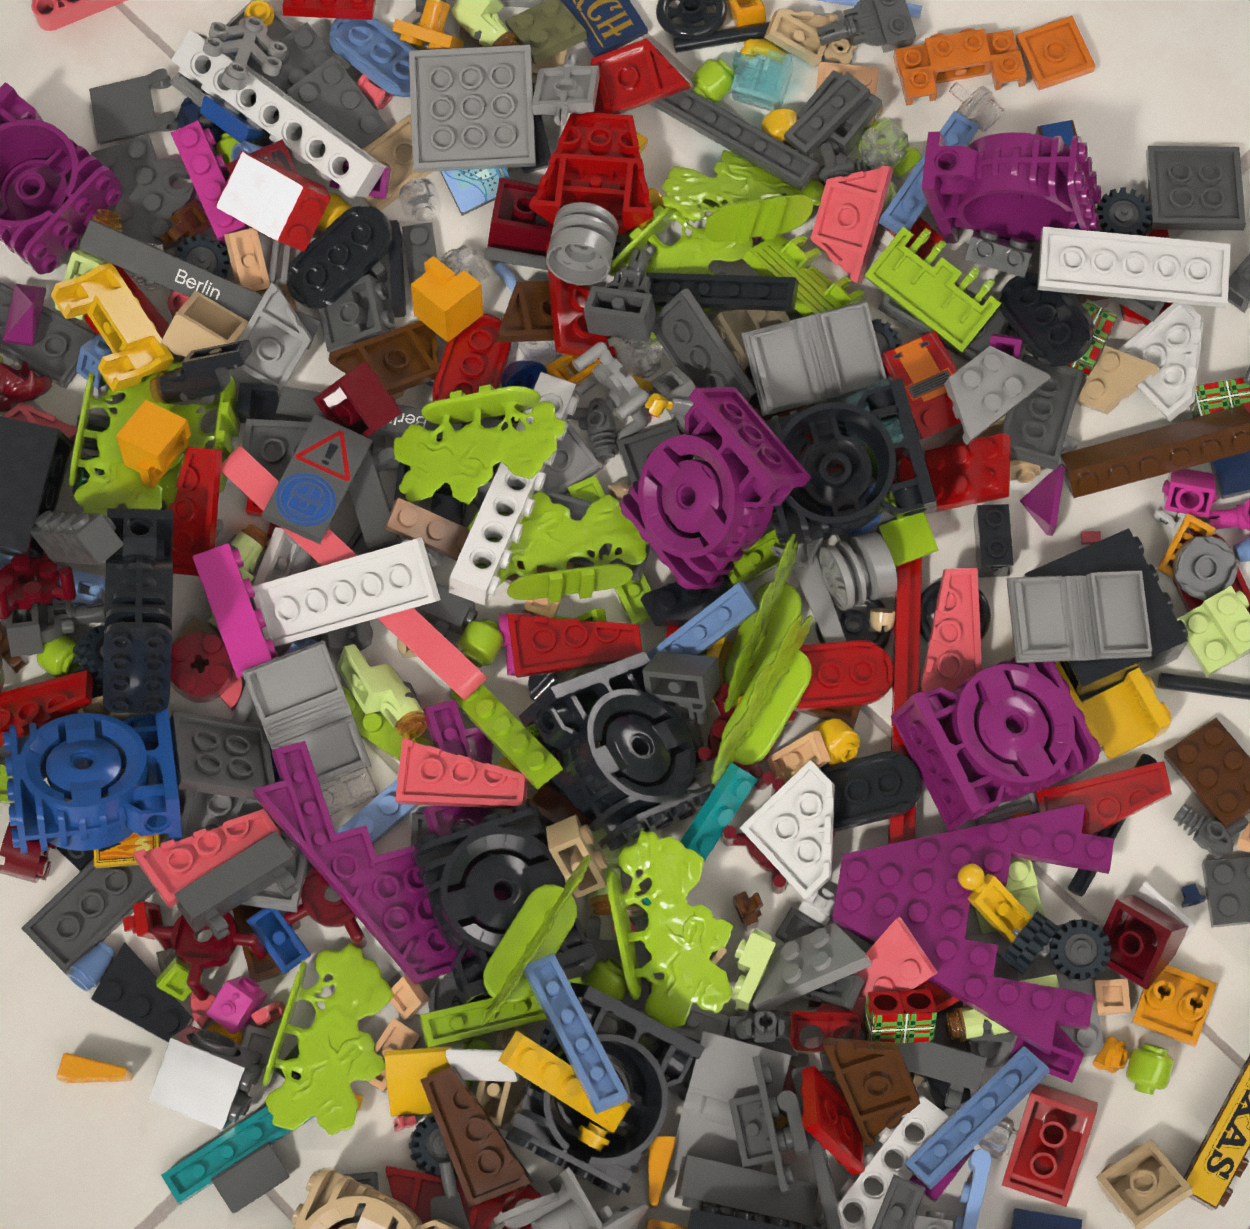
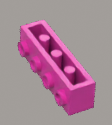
(206, 174)
(232, 608)

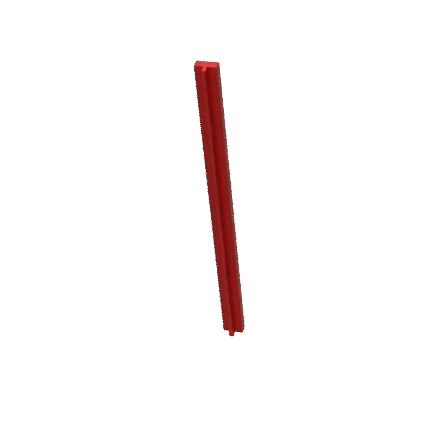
(905, 660)

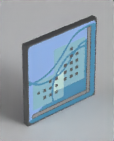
(473, 187)

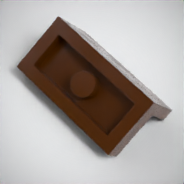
(555, 807)

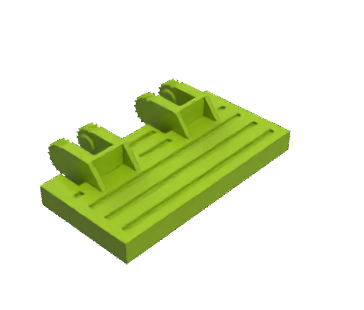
(786, 259)
(931, 291)

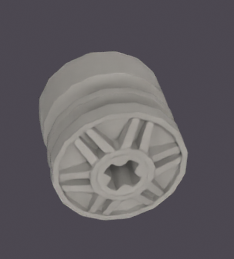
(582, 243)
(858, 570)

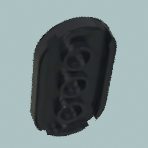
(339, 256)
(1045, 321)
(873, 788)

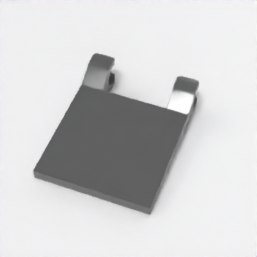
(127, 108)
(610, 949)

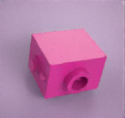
(1189, 492)
(237, 1003)

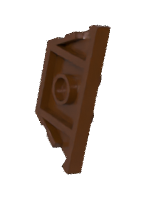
(528, 314)
(399, 357)
(873, 1083)

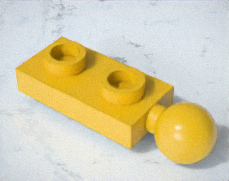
(993, 901)

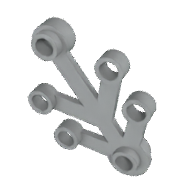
(251, 32)

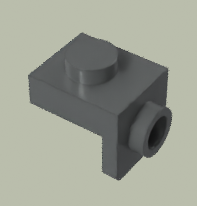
(357, 634)

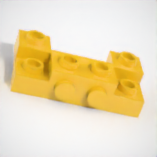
(120, 322)

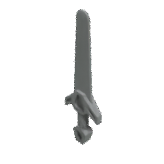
(814, 588)

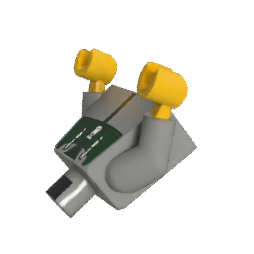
(669, 392)

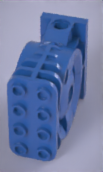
(82, 763)

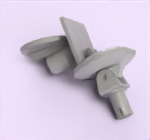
(570, 1210)

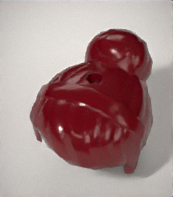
(20, 385)

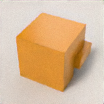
(445, 300)
(153, 441)

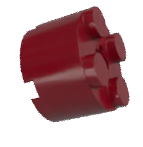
(213, 655)
(25, 866)

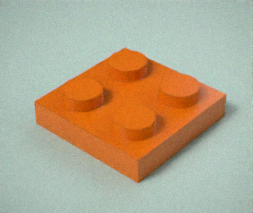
(1055, 53)

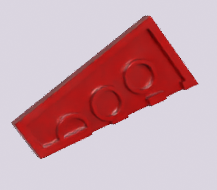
(195, 507)
(558, 645)

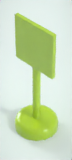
(906, 537)

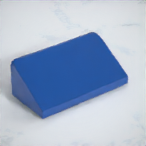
(229, 121)
(278, 938)

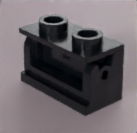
(993, 540)

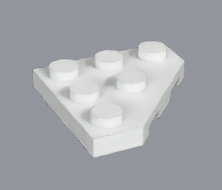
(1175, 347)
(797, 829)

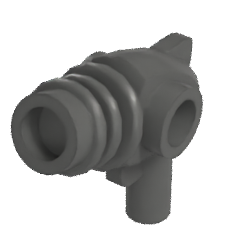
(838, 165)
(600, 426)
(1209, 833)

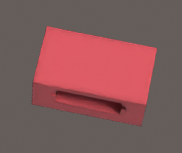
(1090, 537)

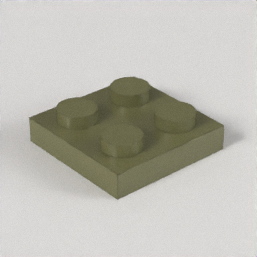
(547, 29)

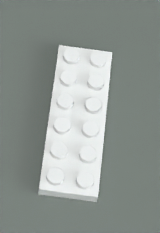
(1134, 267)
(346, 592)

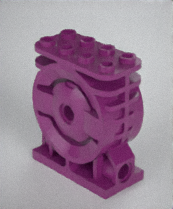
(68, 180)
(1010, 185)
(721, 498)
(971, 760)

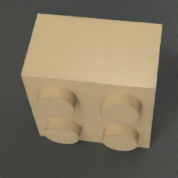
(202, 325)

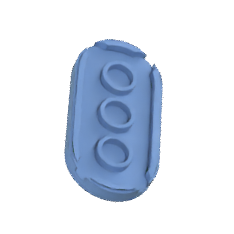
(374, 52)

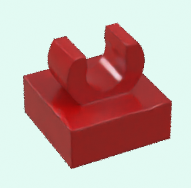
(144, 919)

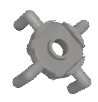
(621, 389)

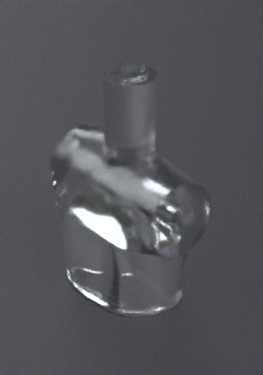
(979, 106)

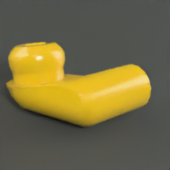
(759, 46)

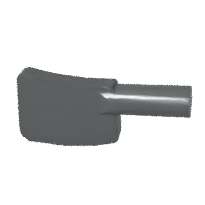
(449, 1206)

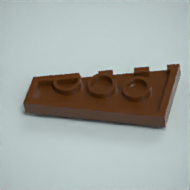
(475, 1145)

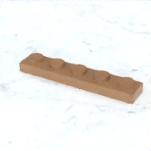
(437, 532)

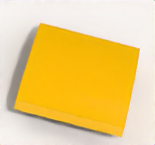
(404, 1077)

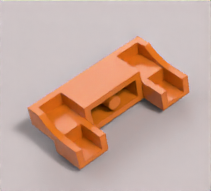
(956, 58)

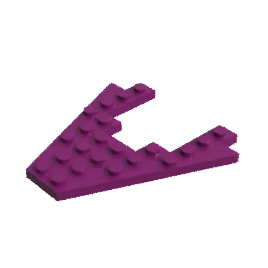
(383, 887)
(923, 888)

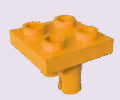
(430, 28)
(1175, 1005)

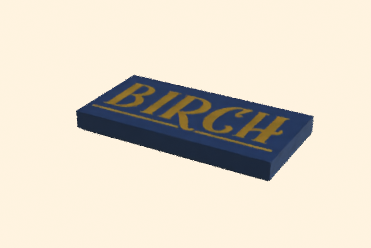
(607, 23)

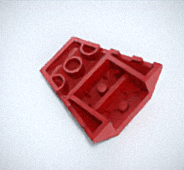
(599, 166)

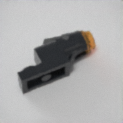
(201, 375)

